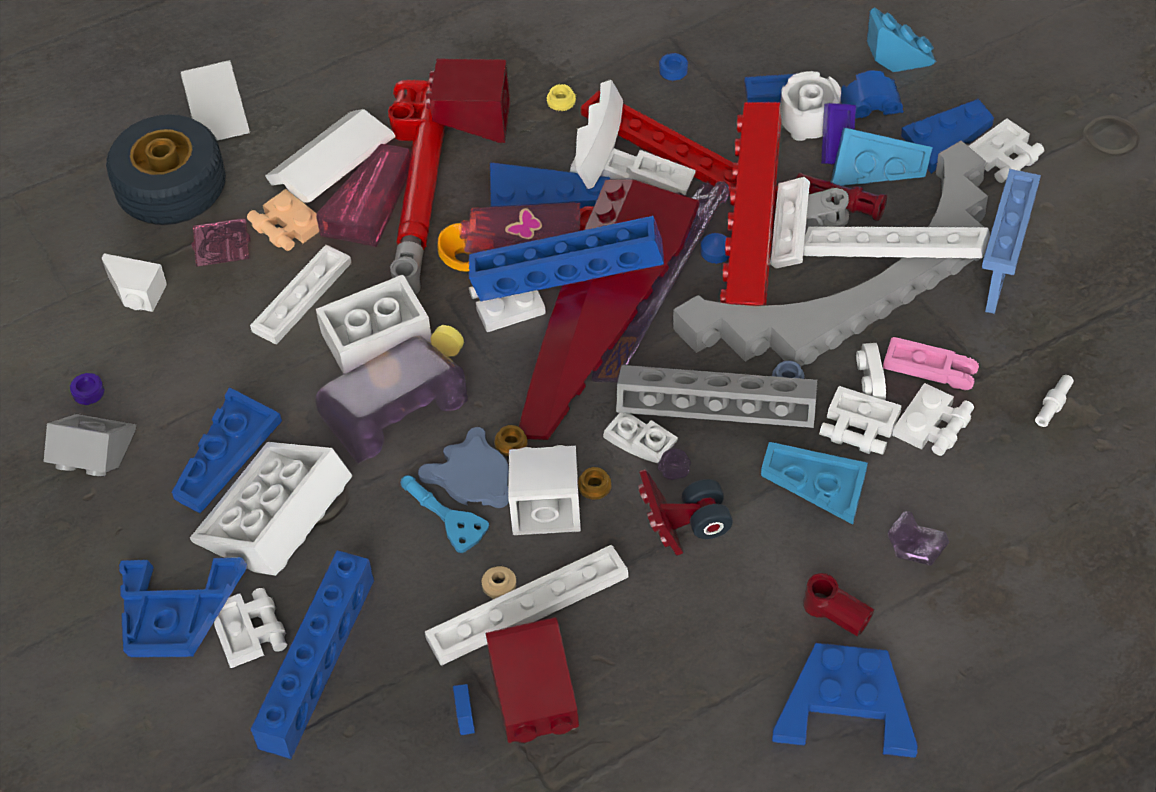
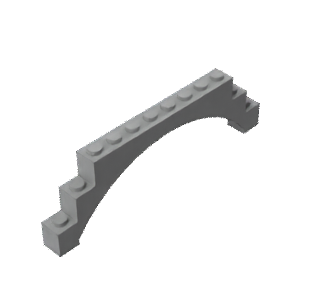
(812, 327)

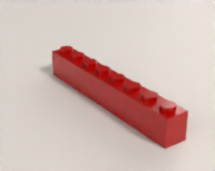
(753, 205)

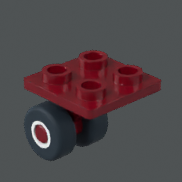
(700, 508)

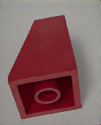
(471, 96)
(532, 680)

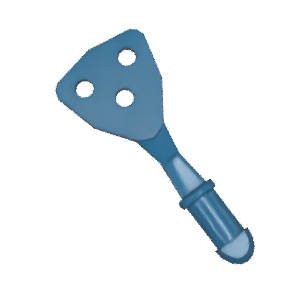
(451, 518)

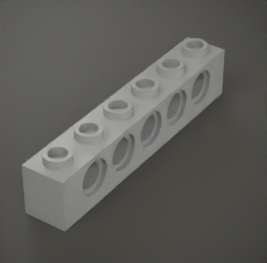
(716, 396)

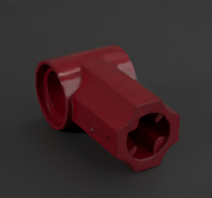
(837, 606)

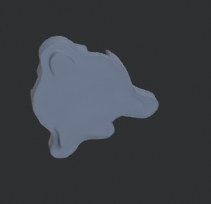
(471, 472)

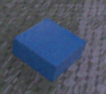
(463, 709)

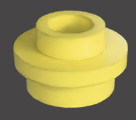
(561, 97)

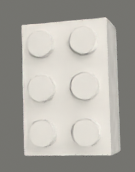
(372, 322)

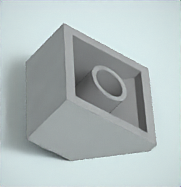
(87, 443)

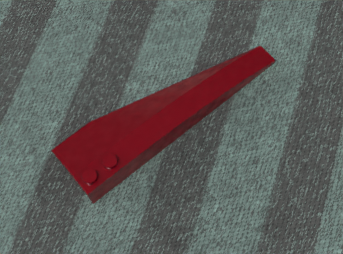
(597, 311)

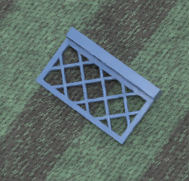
(1009, 230)

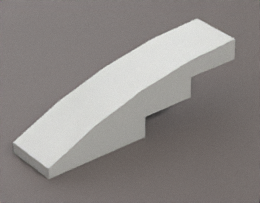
(599, 136)
(647, 169)

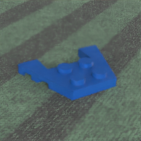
(172, 620)
(849, 684)

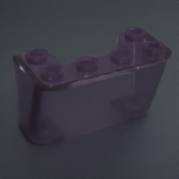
(386, 391)

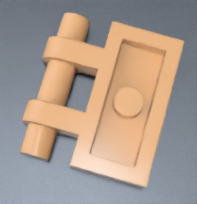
(291, 214)

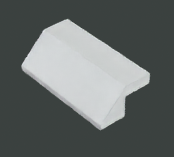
(331, 155)

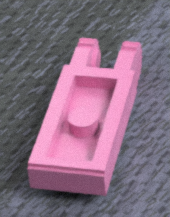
(930, 363)

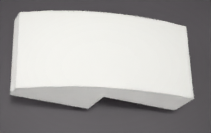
(640, 439)

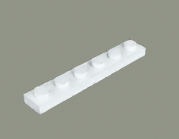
(897, 242)
(527, 603)

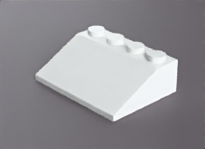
(273, 505)

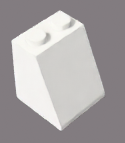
(544, 490)

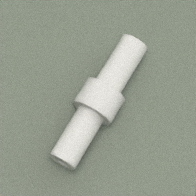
(1054, 400)

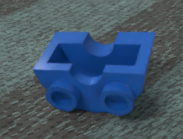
(871, 93)

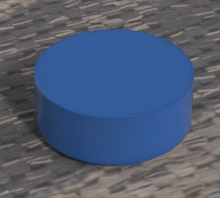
(673, 66)
(714, 248)

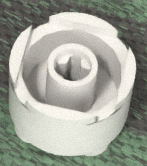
(804, 103)

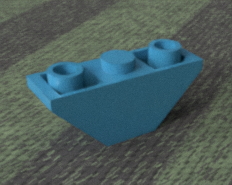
(897, 45)

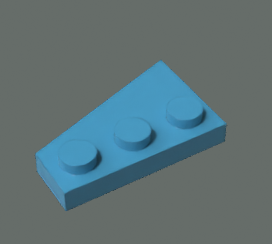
(818, 477)

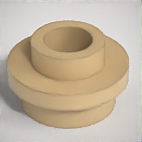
(496, 590)

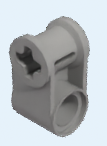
(822, 211)

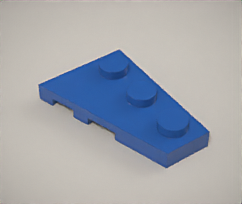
(949, 128)

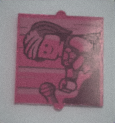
(221, 242)

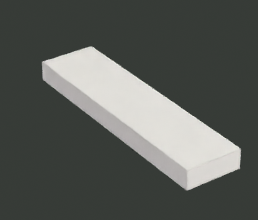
(300, 294)

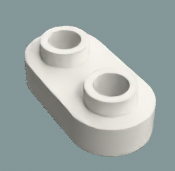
(869, 361)

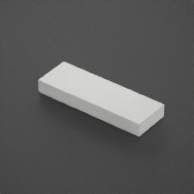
(790, 222)

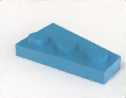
(877, 158)

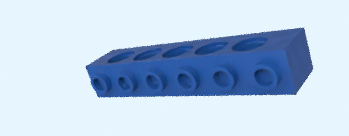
(566, 259)
(312, 655)

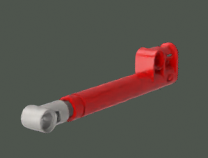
(414, 122)

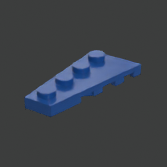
(535, 186)
(230, 442)

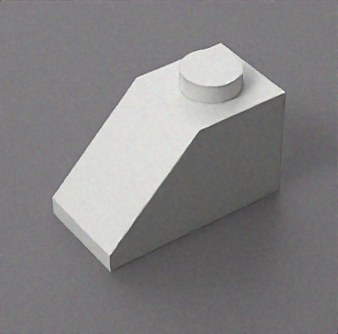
(135, 281)

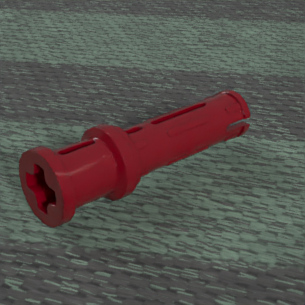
(857, 197)

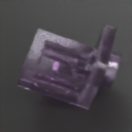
(916, 542)

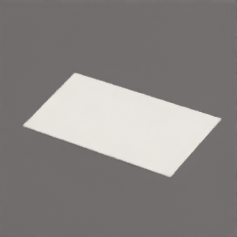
(216, 99)

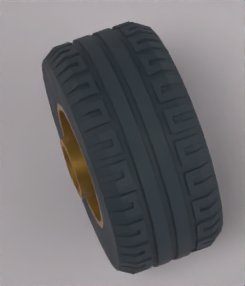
(166, 169)

